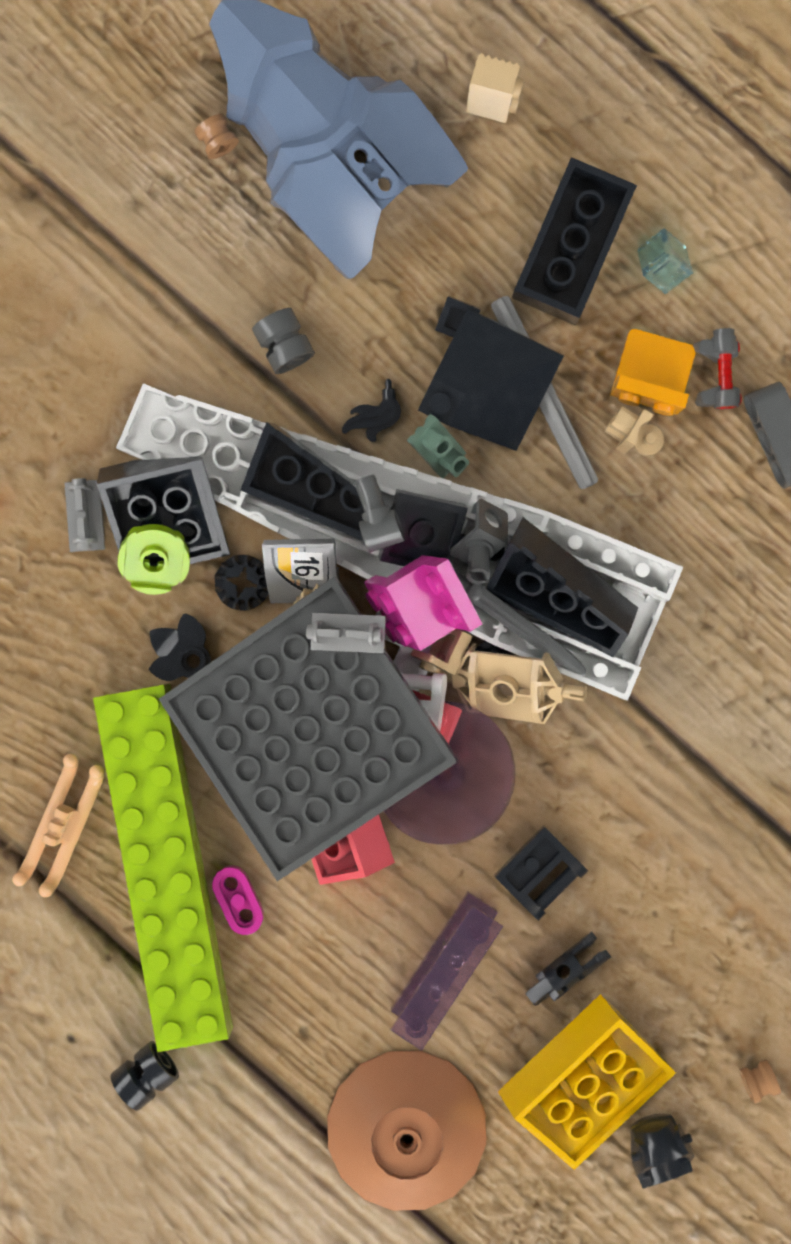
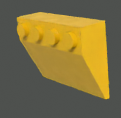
(585, 1082)

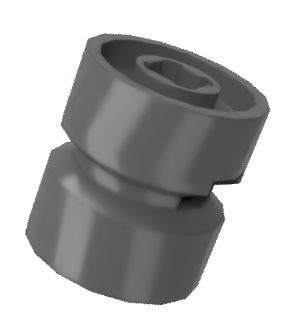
(281, 336)

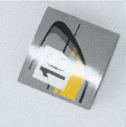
(297, 565)

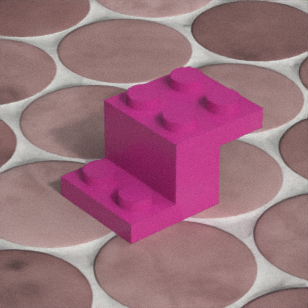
(422, 602)

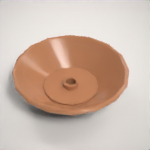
(399, 1097)

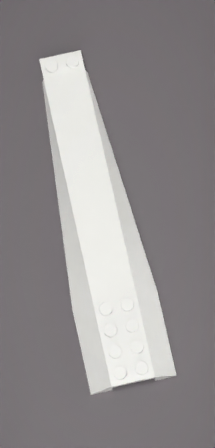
(183, 427)

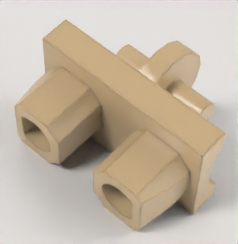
(633, 432)

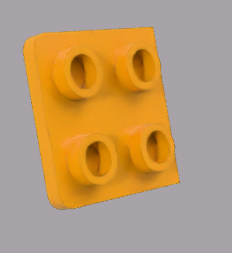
(653, 372)

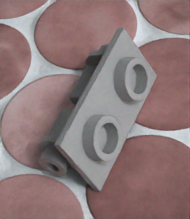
(84, 515)
(347, 632)

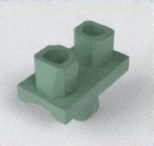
(439, 448)

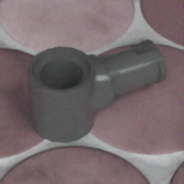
(379, 524)

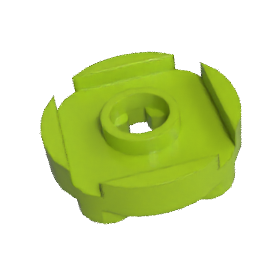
(153, 539)

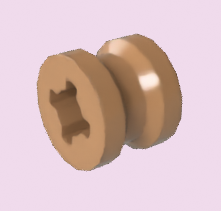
(216, 136)
(760, 1081)

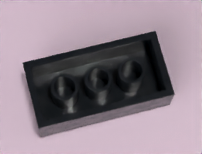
(573, 241)

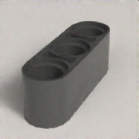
(771, 418)

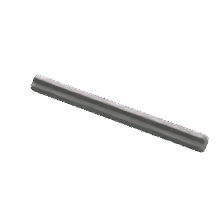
(552, 407)

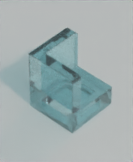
(664, 261)

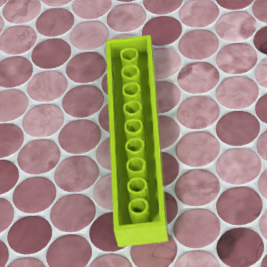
(163, 869)

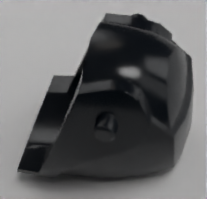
(660, 1149)

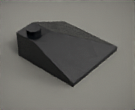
(490, 381)
(165, 494)

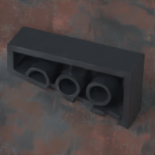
(302, 482)
(561, 591)

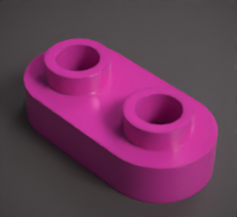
(237, 899)

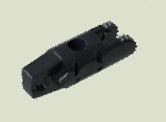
(550, 977)

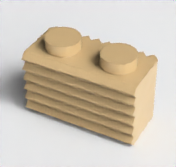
(494, 88)

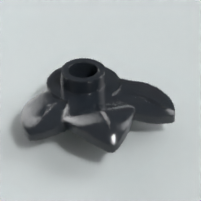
(176, 647)

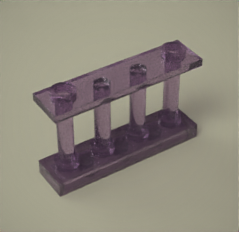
(445, 970)

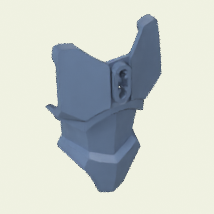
(313, 121)

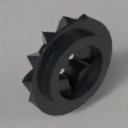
(228, 592)

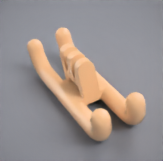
(60, 825)

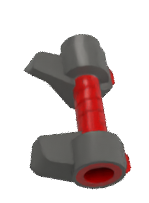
(720, 350)

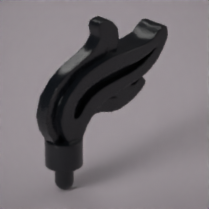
(375, 417)

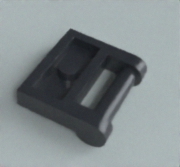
(532, 865)

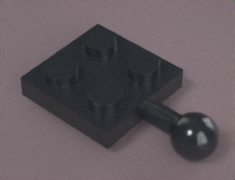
(429, 528)

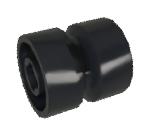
(139, 1079)

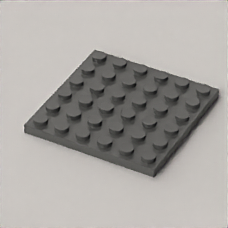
(304, 735)

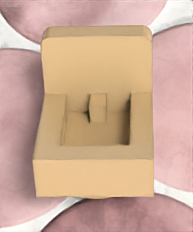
(444, 653)

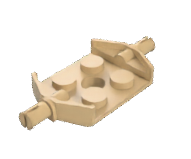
(534, 683)

